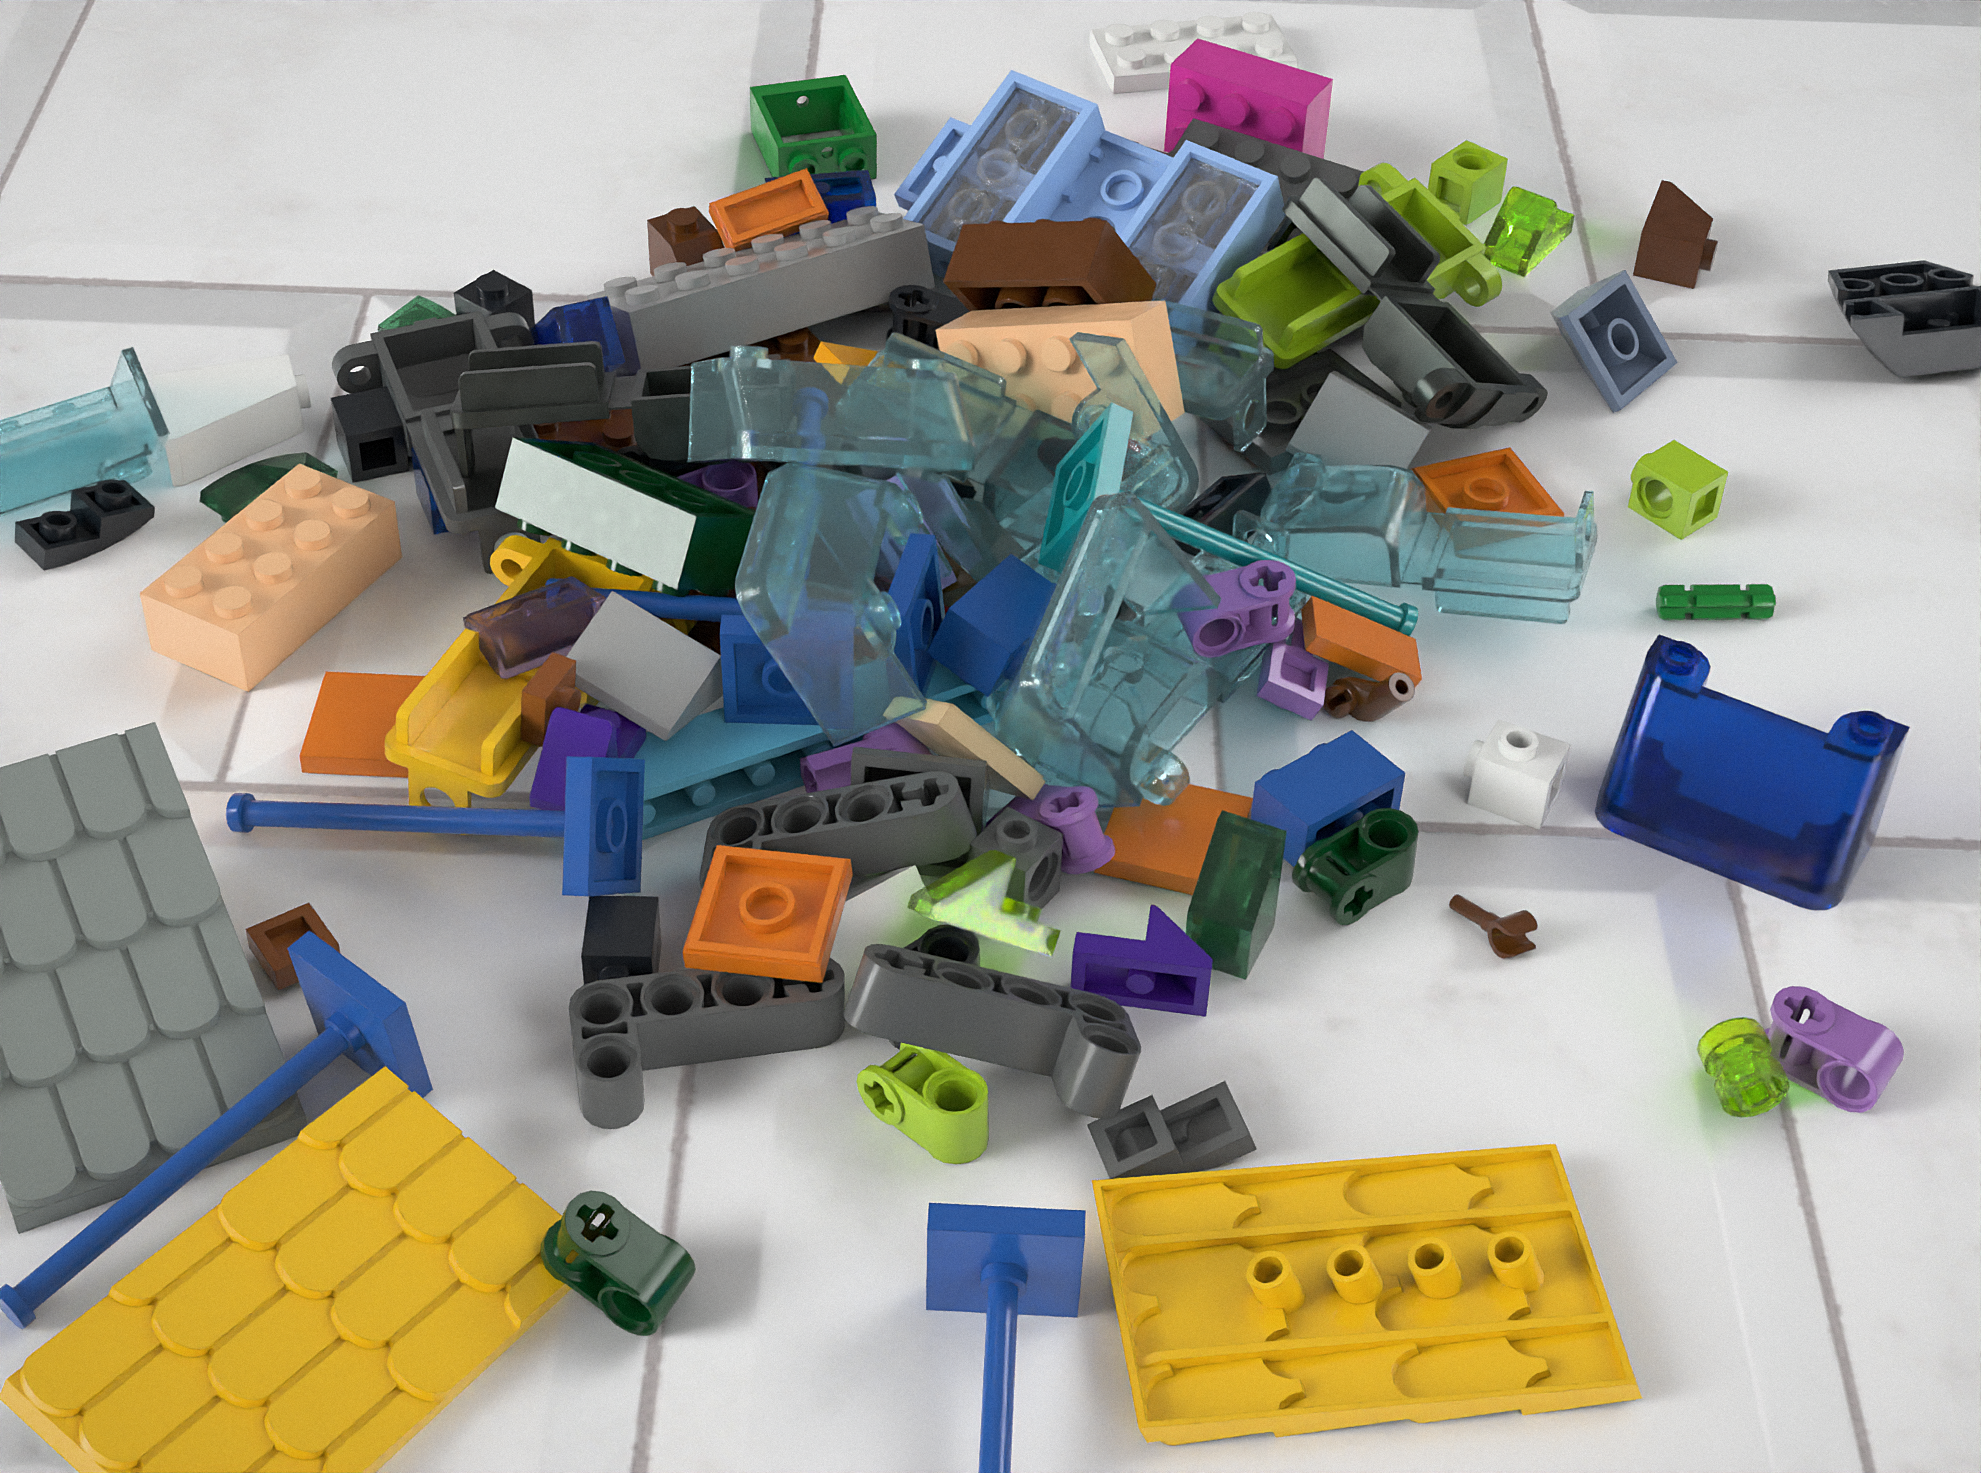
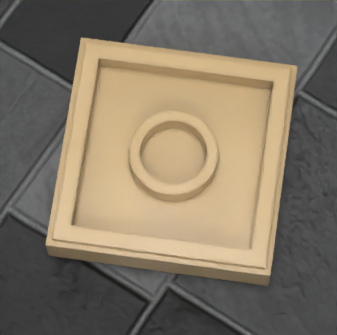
(956, 735)

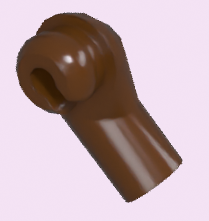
(1367, 699)

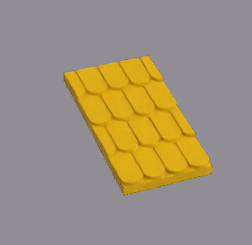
(1357, 1294)
(306, 1308)

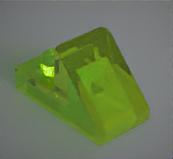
(1526, 231)
(976, 901)

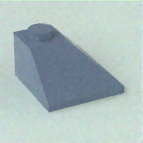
(1614, 339)

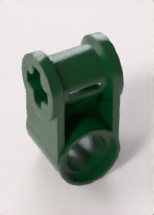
(1362, 864)
(620, 1264)

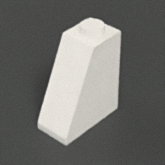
(228, 412)

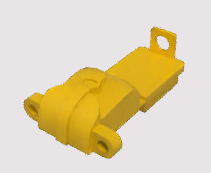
(465, 720)

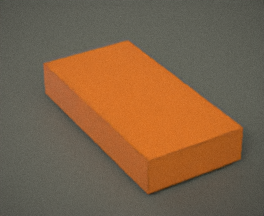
(768, 209)
(1358, 642)

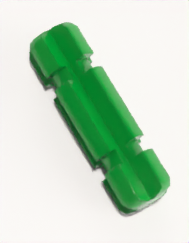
(1715, 602)

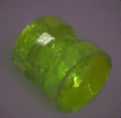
(1744, 1072)

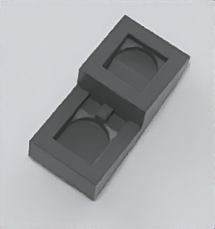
(1173, 1140)

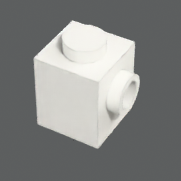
(1516, 773)

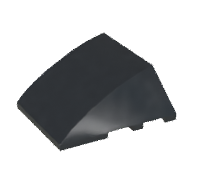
(1912, 315)

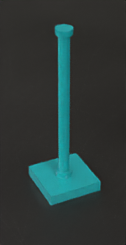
(1096, 468)

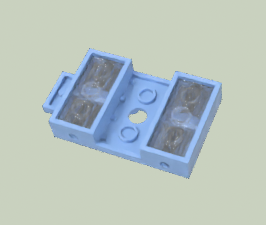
(1051, 159)

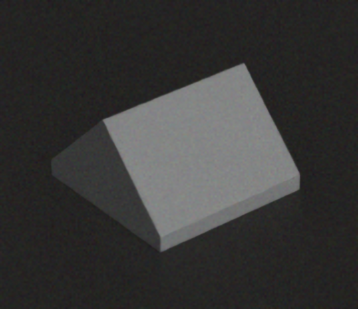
(1357, 427)
(645, 668)

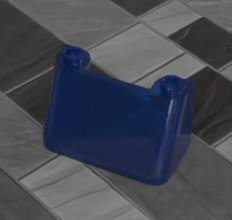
(1746, 785)

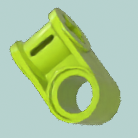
(930, 1102)

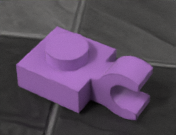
(1293, 676)

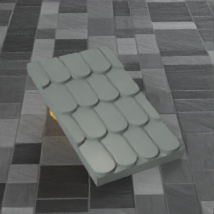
(116, 982)

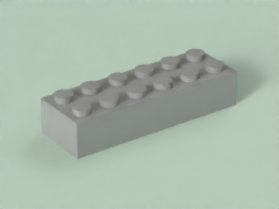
(766, 288)

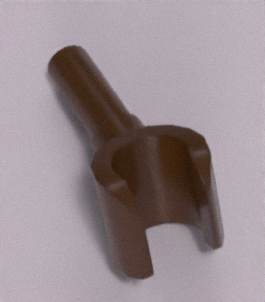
(1505, 933)

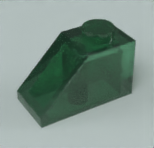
(1237, 893)

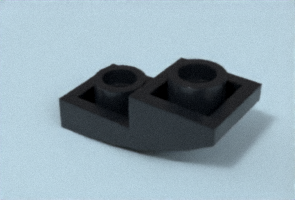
(96, 521)

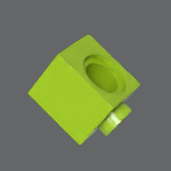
(1468, 180)
(1677, 489)

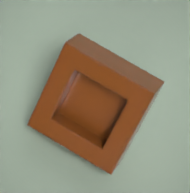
(548, 688)
(272, 938)

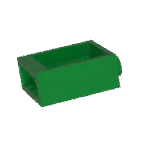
(828, 106)

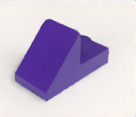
(580, 734)
(1154, 973)

